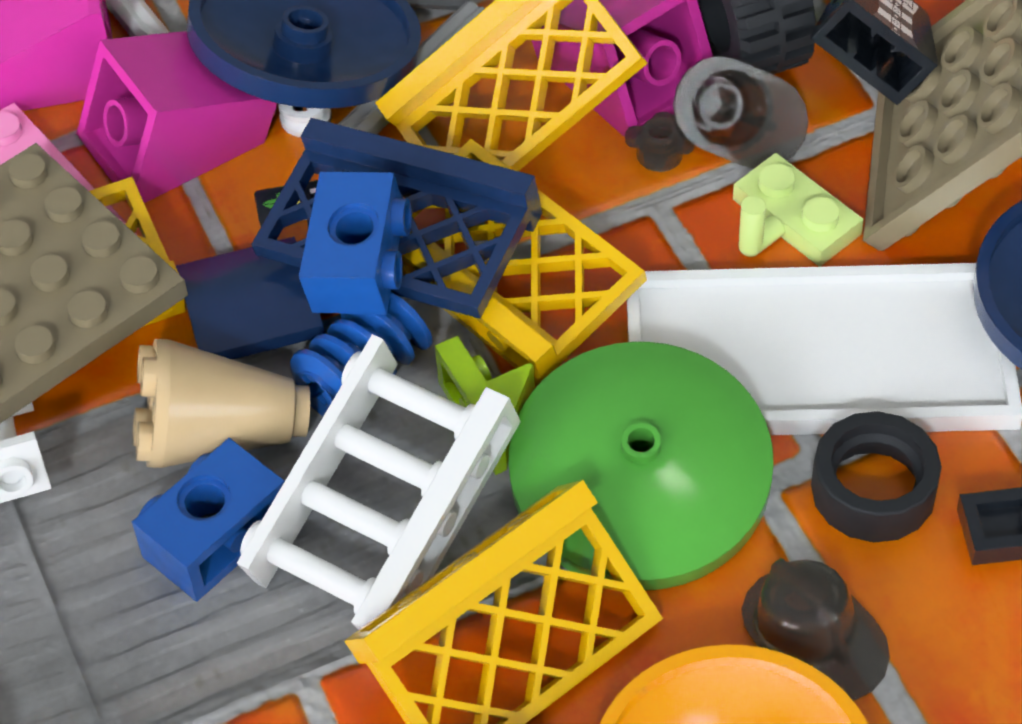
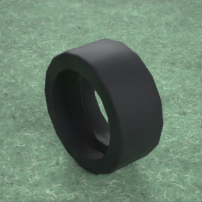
(882, 435)

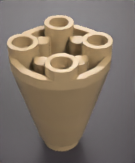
(207, 398)

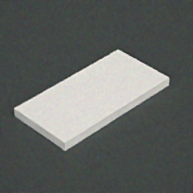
(839, 342)

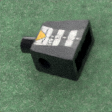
(871, 41)

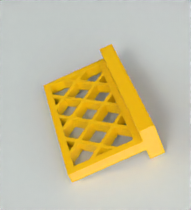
(492, 41)
(503, 323)
(490, 569)

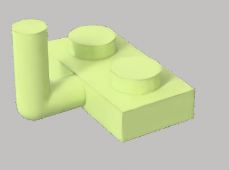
(789, 205)

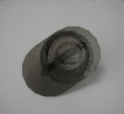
(739, 111)
(814, 618)

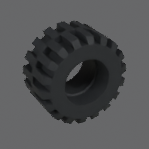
(761, 32)

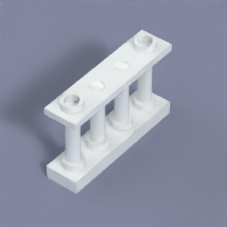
(446, 486)

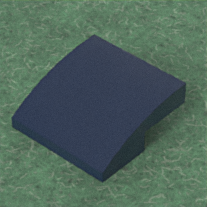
(247, 304)

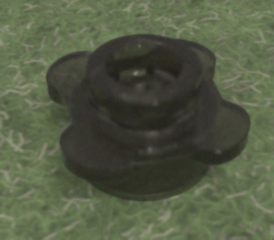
(658, 143)

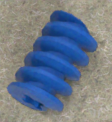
(328, 353)

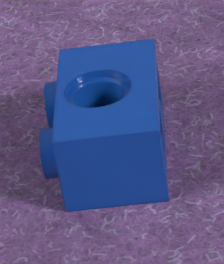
(354, 243)
(199, 550)

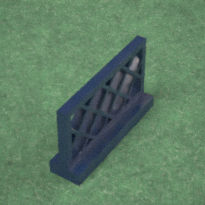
(426, 179)

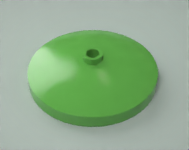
(690, 490)

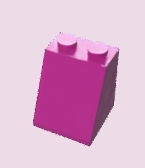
(666, 35)
(49, 50)
(164, 114)

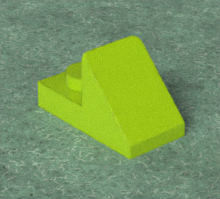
(466, 378)

